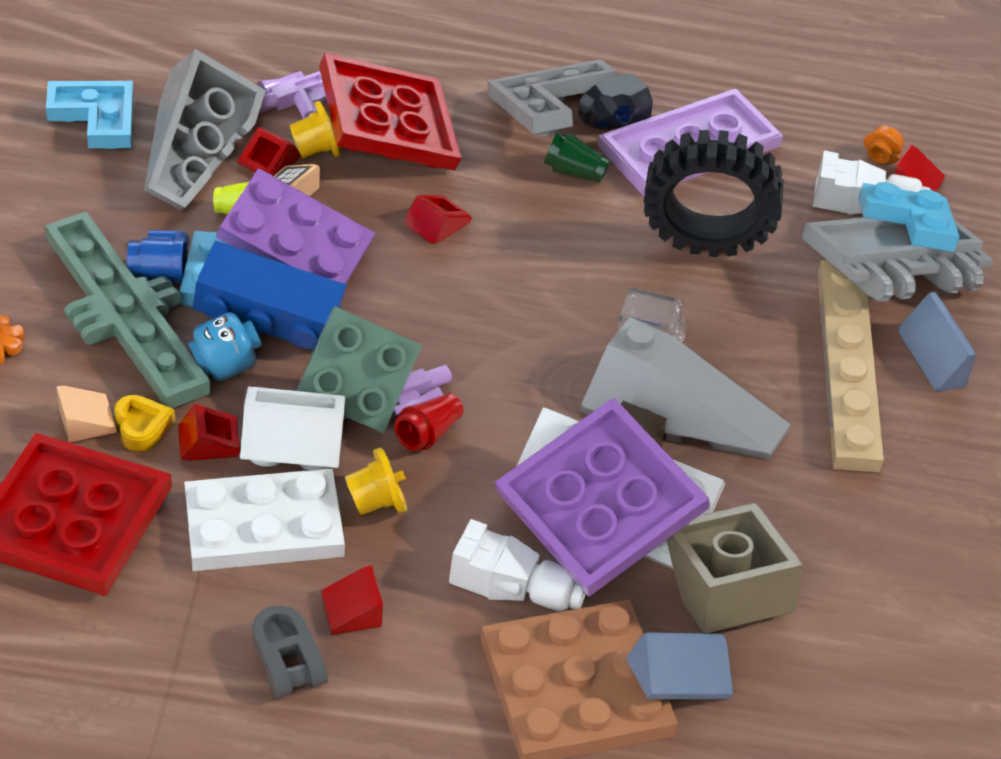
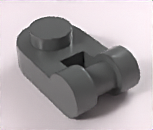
(281, 635)

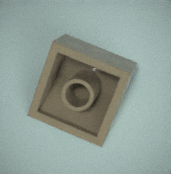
(734, 568)

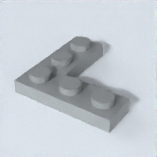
(538, 95)

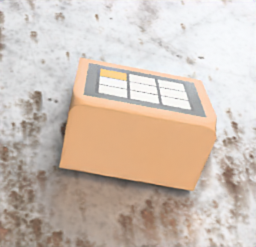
(301, 177)

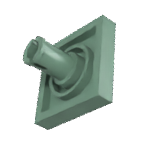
(361, 364)

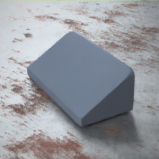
(938, 344)
(682, 666)

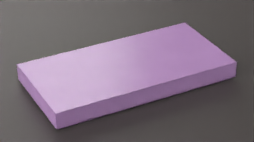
(635, 145)

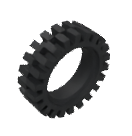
(714, 156)

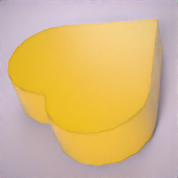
(142, 422)

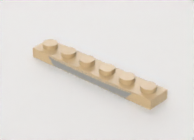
(849, 373)

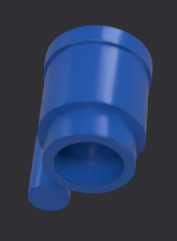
(159, 255)

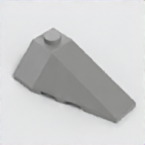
(198, 126)
(676, 383)

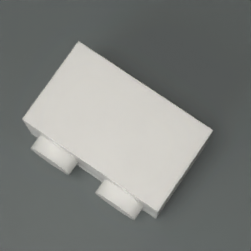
(292, 428)

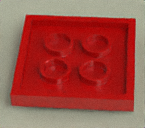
(389, 112)
(76, 512)

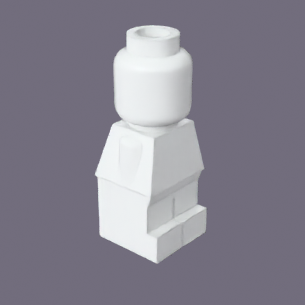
(841, 181)
(509, 570)

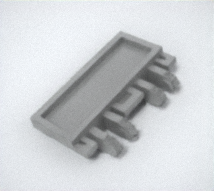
(882, 260)

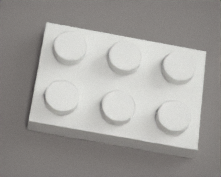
(263, 519)

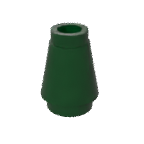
(575, 158)

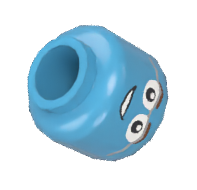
(225, 346)

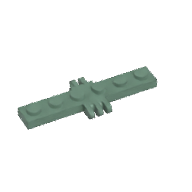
(126, 309)

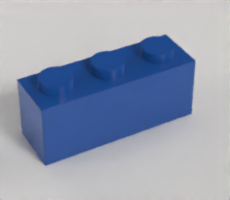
(267, 292)

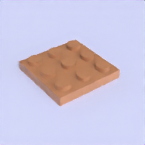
(570, 682)

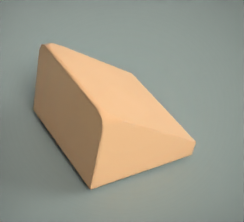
(84, 413)

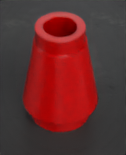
(427, 421)

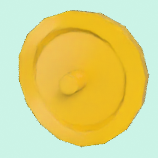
(315, 133)
(377, 485)

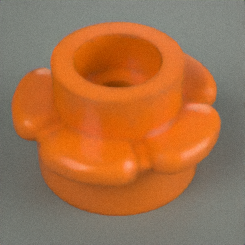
(884, 145)

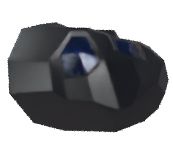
(616, 102)

